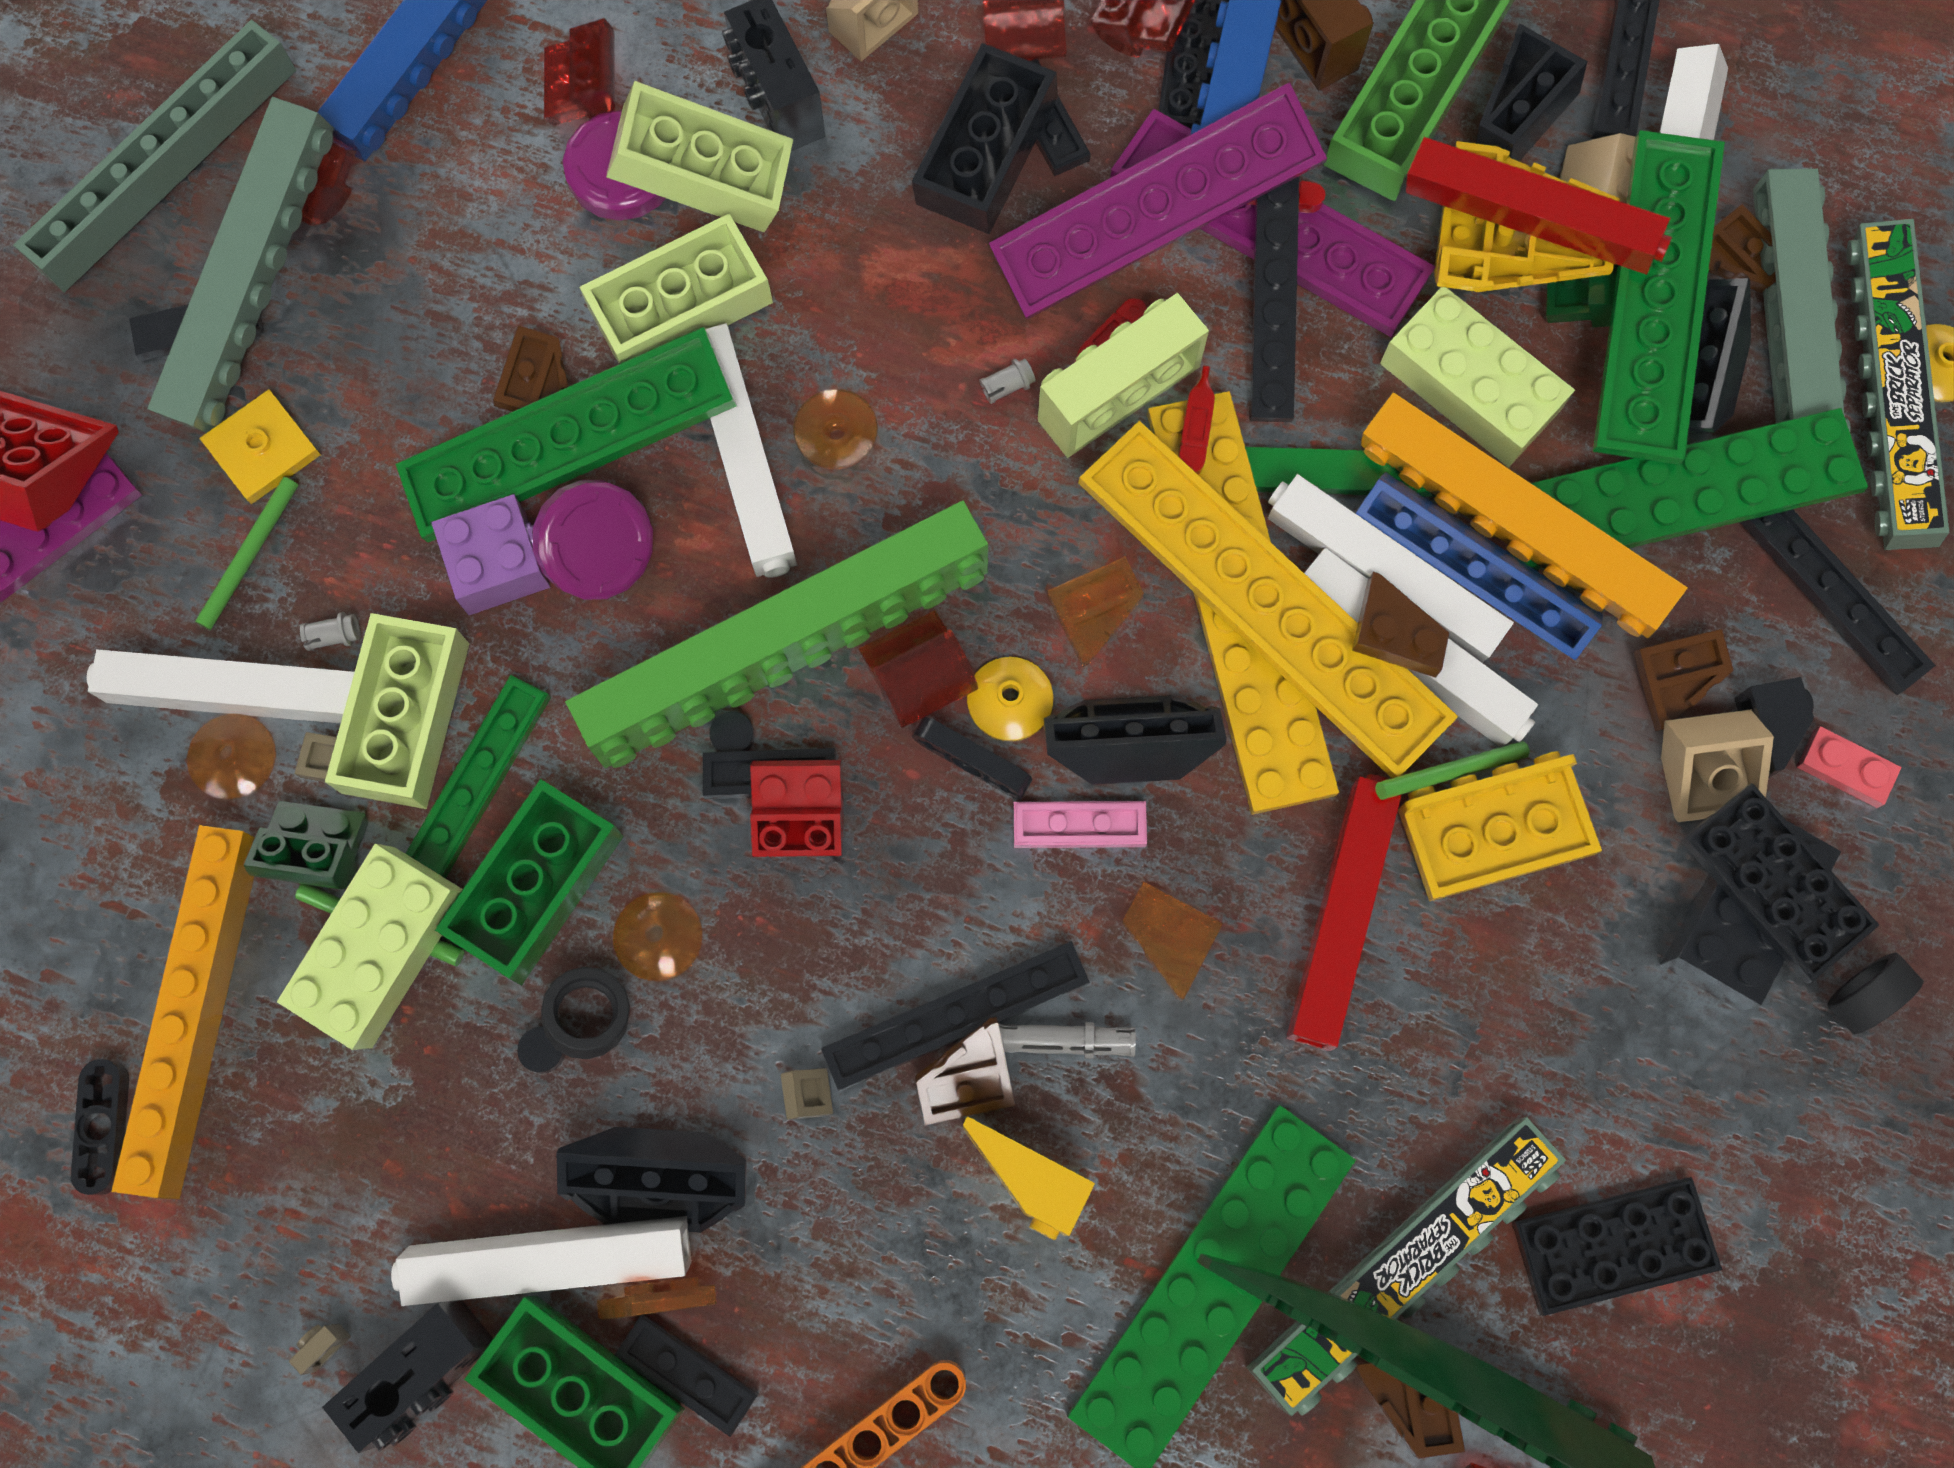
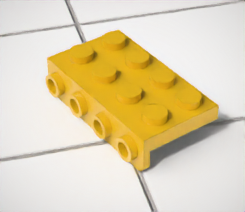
(1498, 826)

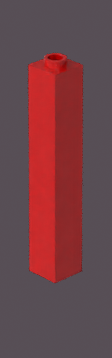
(1538, 206)
(1343, 916)

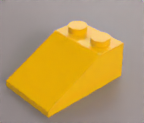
(1037, 1184)

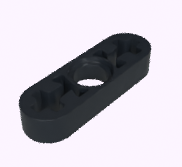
(972, 758)
(87, 1092)

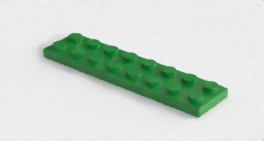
(1661, 313)
(569, 431)
(1717, 482)
(1194, 1313)

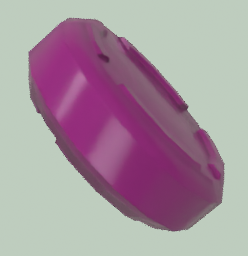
(586, 170)
(592, 539)

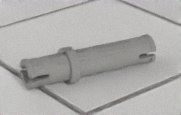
(1079, 1040)

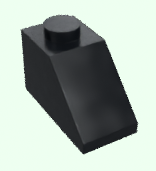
(1785, 711)

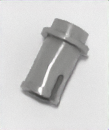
(1008, 380)
(329, 632)

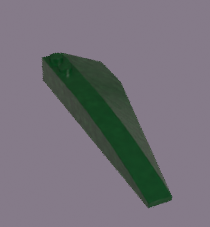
(1447, 1374)

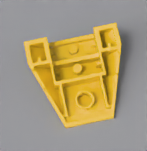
(1492, 257)

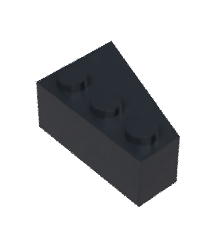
(1531, 92)

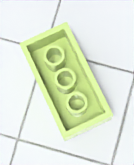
(699, 157)
(677, 290)
(1121, 374)
(1476, 376)
(397, 711)
(370, 948)

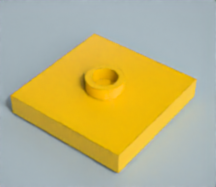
(259, 446)

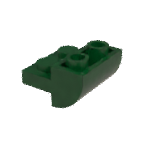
(1582, 299)
(308, 846)

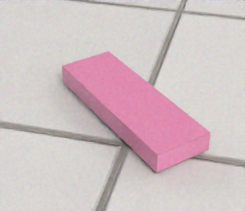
(1080, 824)

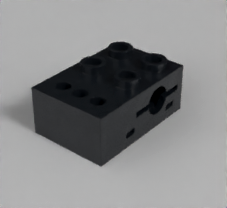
(773, 72)
(409, 1377)

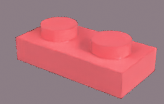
(1849, 767)

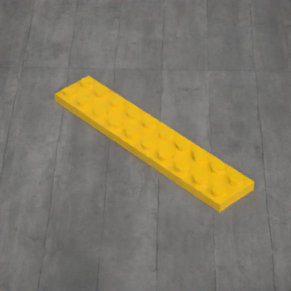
(1265, 599)
(1268, 719)

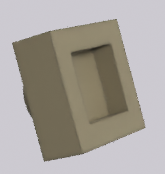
(315, 756)
(806, 1093)
(318, 1347)

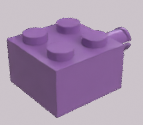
(489, 554)

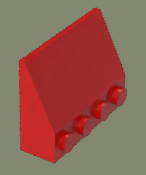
(45, 459)

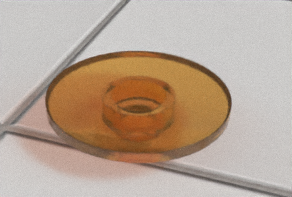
(830, 412)
(246, 767)
(670, 954)

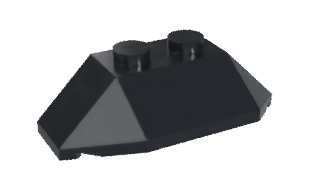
(1721, 353)
(1134, 738)
(652, 1176)

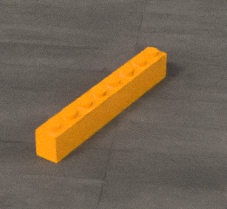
(1522, 517)
(186, 1017)

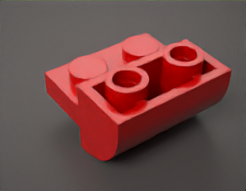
(796, 808)

